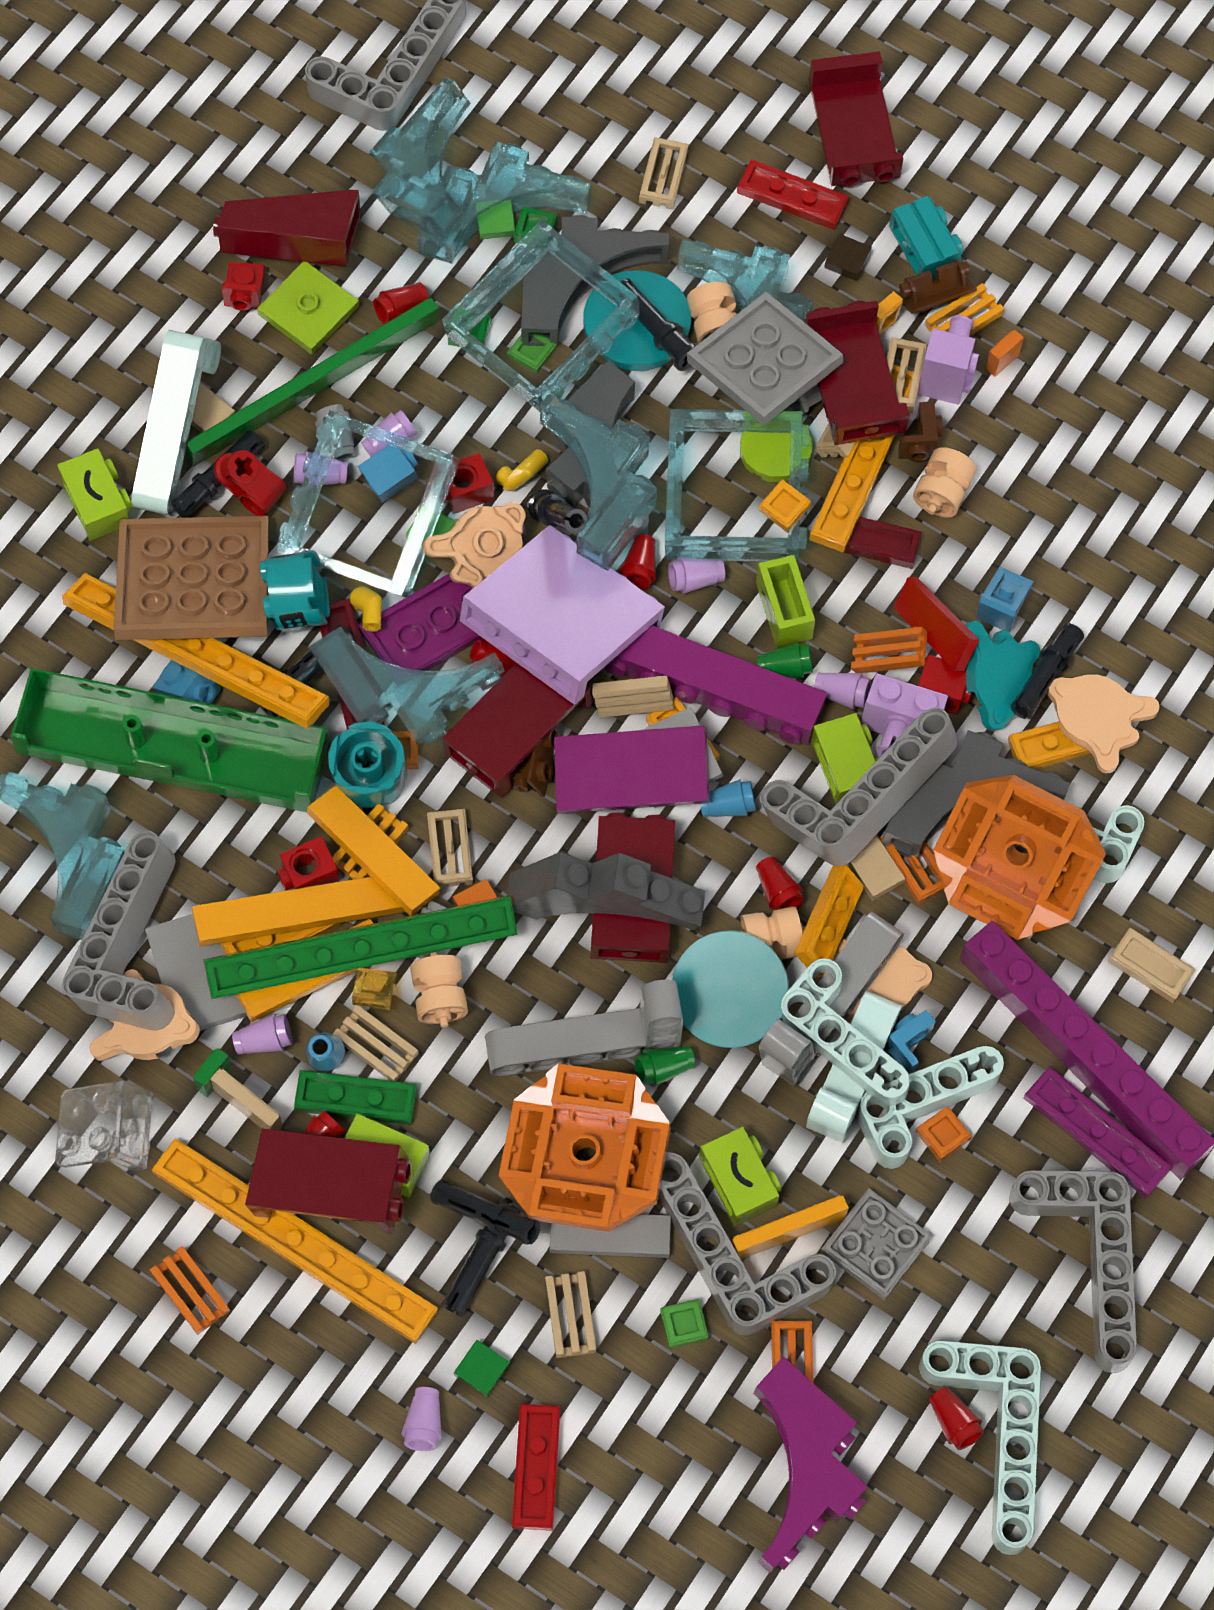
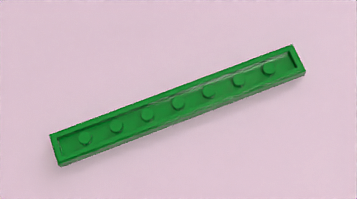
(311, 381)
(360, 947)

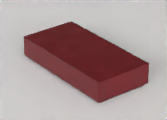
(884, 542)

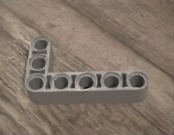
(401, 66)
(866, 795)
(860, 961)
(97, 969)
(590, 1037)
(1102, 1250)
(726, 1259)

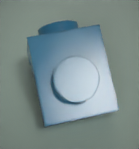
(186, 684)
(908, 1033)

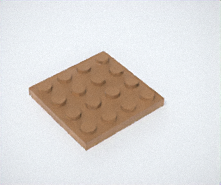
(191, 578)

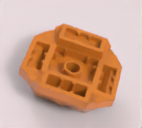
(1010, 887)
(577, 1111)

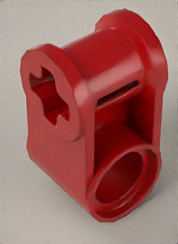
(254, 485)

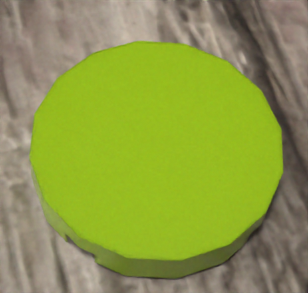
(769, 454)

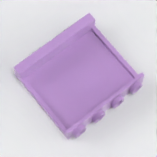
(559, 612)

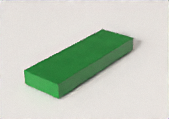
(351, 1095)

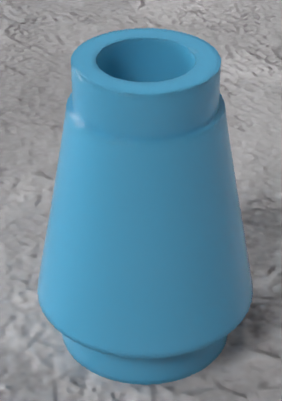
(730, 800)
(331, 1058)

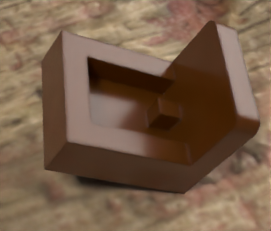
(929, 428)

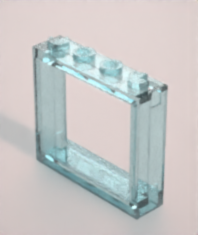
(505, 276)
(316, 469)
(730, 548)

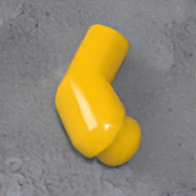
(526, 470)
(371, 605)

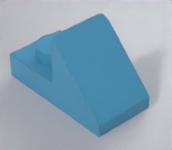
(1003, 599)

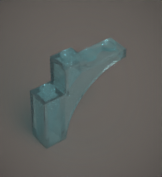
(414, 162)
(503, 178)
(746, 275)
(609, 463)
(418, 697)
(72, 830)

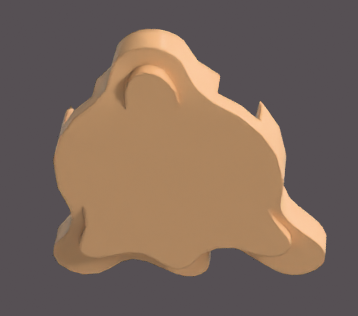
(479, 541)
(1100, 715)
(898, 979)
(146, 1043)

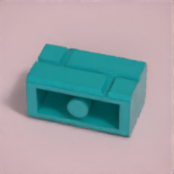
(925, 236)

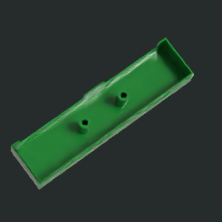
(170, 740)

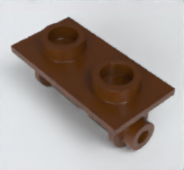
(922, 292)
(536, 768)

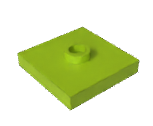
(308, 307)

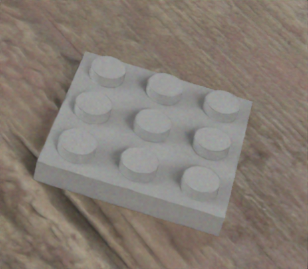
(765, 358)

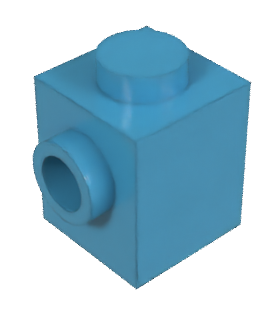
(389, 471)

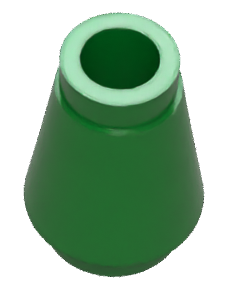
(790, 660)
(663, 1064)

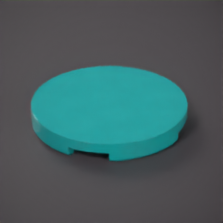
(635, 347)
(730, 988)

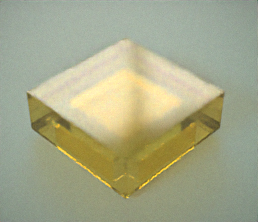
(374, 988)

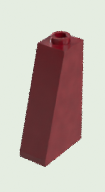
(291, 227)

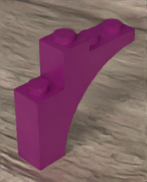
(818, 1482)

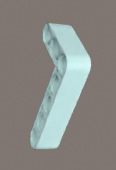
(170, 418)
(1008, 1428)

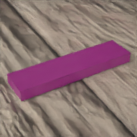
(1097, 1132)

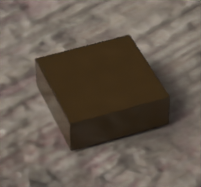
(848, 257)

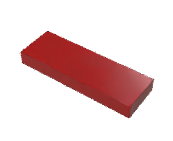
(792, 194)
(945, 631)
(536, 1467)

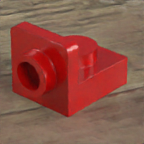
(243, 285)

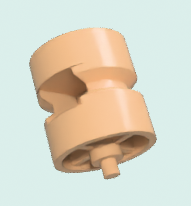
(711, 307)
(945, 481)
(778, 930)
(441, 997)

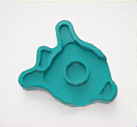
(998, 673)

